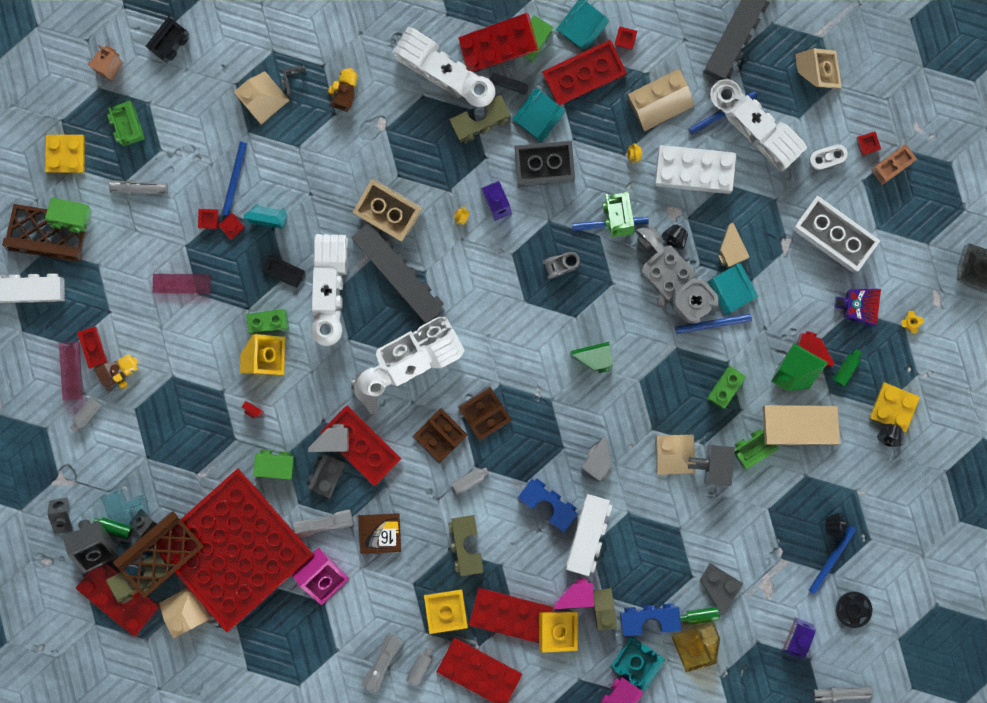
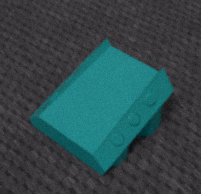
(582, 25)
(538, 115)
(266, 216)
(733, 288)
(638, 663)

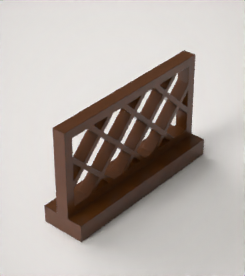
(39, 247)
(146, 542)

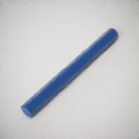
(713, 118)
(234, 178)
(601, 224)
(713, 323)
(832, 559)

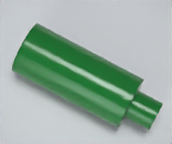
(847, 368)
(115, 528)
(700, 616)

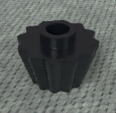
(675, 236)
(891, 435)
(836, 525)

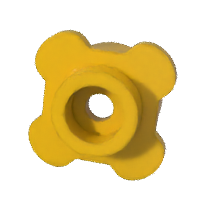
(634, 153)
(461, 215)
(907, 322)

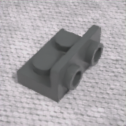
(326, 475)

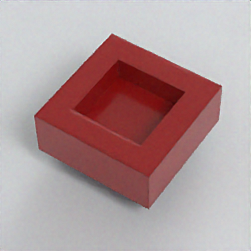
(625, 38)
(868, 143)
(208, 218)
(231, 226)
(251, 410)

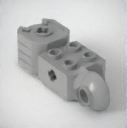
(675, 278)

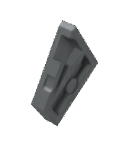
(720, 587)

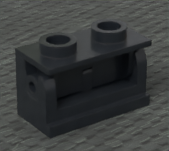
(168, 40)

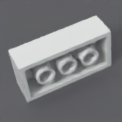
(695, 169)
(836, 235)
(587, 535)

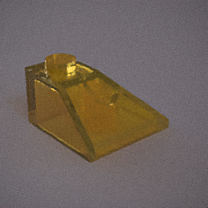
(698, 646)

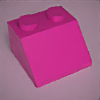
(320, 576)
(576, 595)
(622, 692)

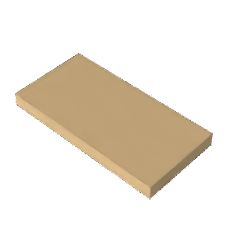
(801, 425)

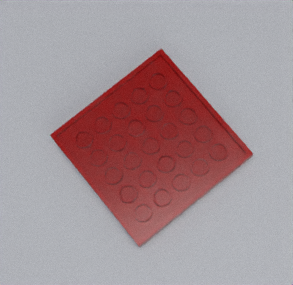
(244, 550)

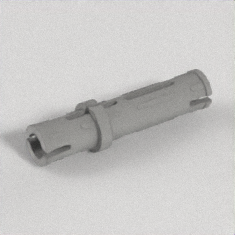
(138, 187)
(842, 694)

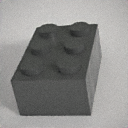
(544, 163)

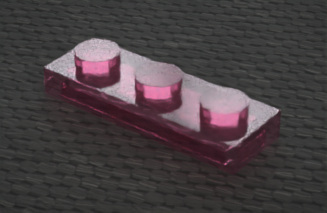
(182, 283)
(71, 371)

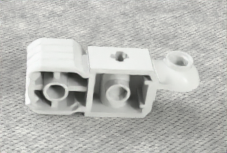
(423, 57)
(774, 141)
(329, 262)
(412, 354)

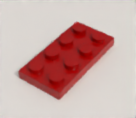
(498, 43)
(584, 73)
(366, 448)
(507, 614)
(130, 615)
(479, 672)

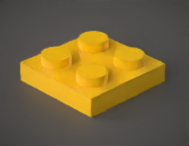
(65, 154)
(894, 406)
(445, 611)
(558, 631)

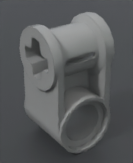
(560, 265)

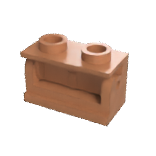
(106, 62)
(893, 164)

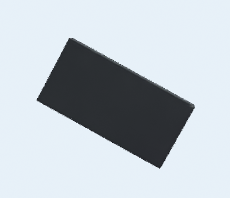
(509, 83)
(283, 271)

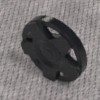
(854, 609)

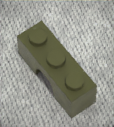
(466, 128)
(467, 562)
(123, 589)

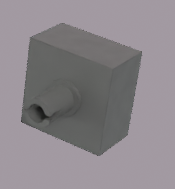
(717, 465)
(90, 546)

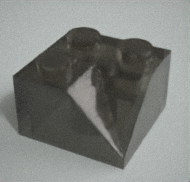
(973, 267)

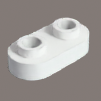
(827, 157)

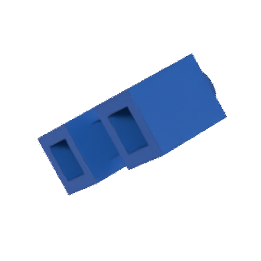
(563, 513)
(633, 619)

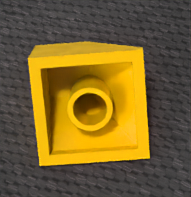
(263, 355)

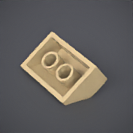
(661, 100)
(387, 210)

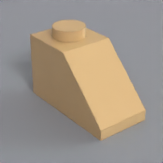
(732, 248)

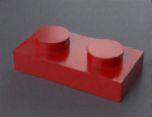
(92, 347)

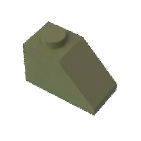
(604, 609)

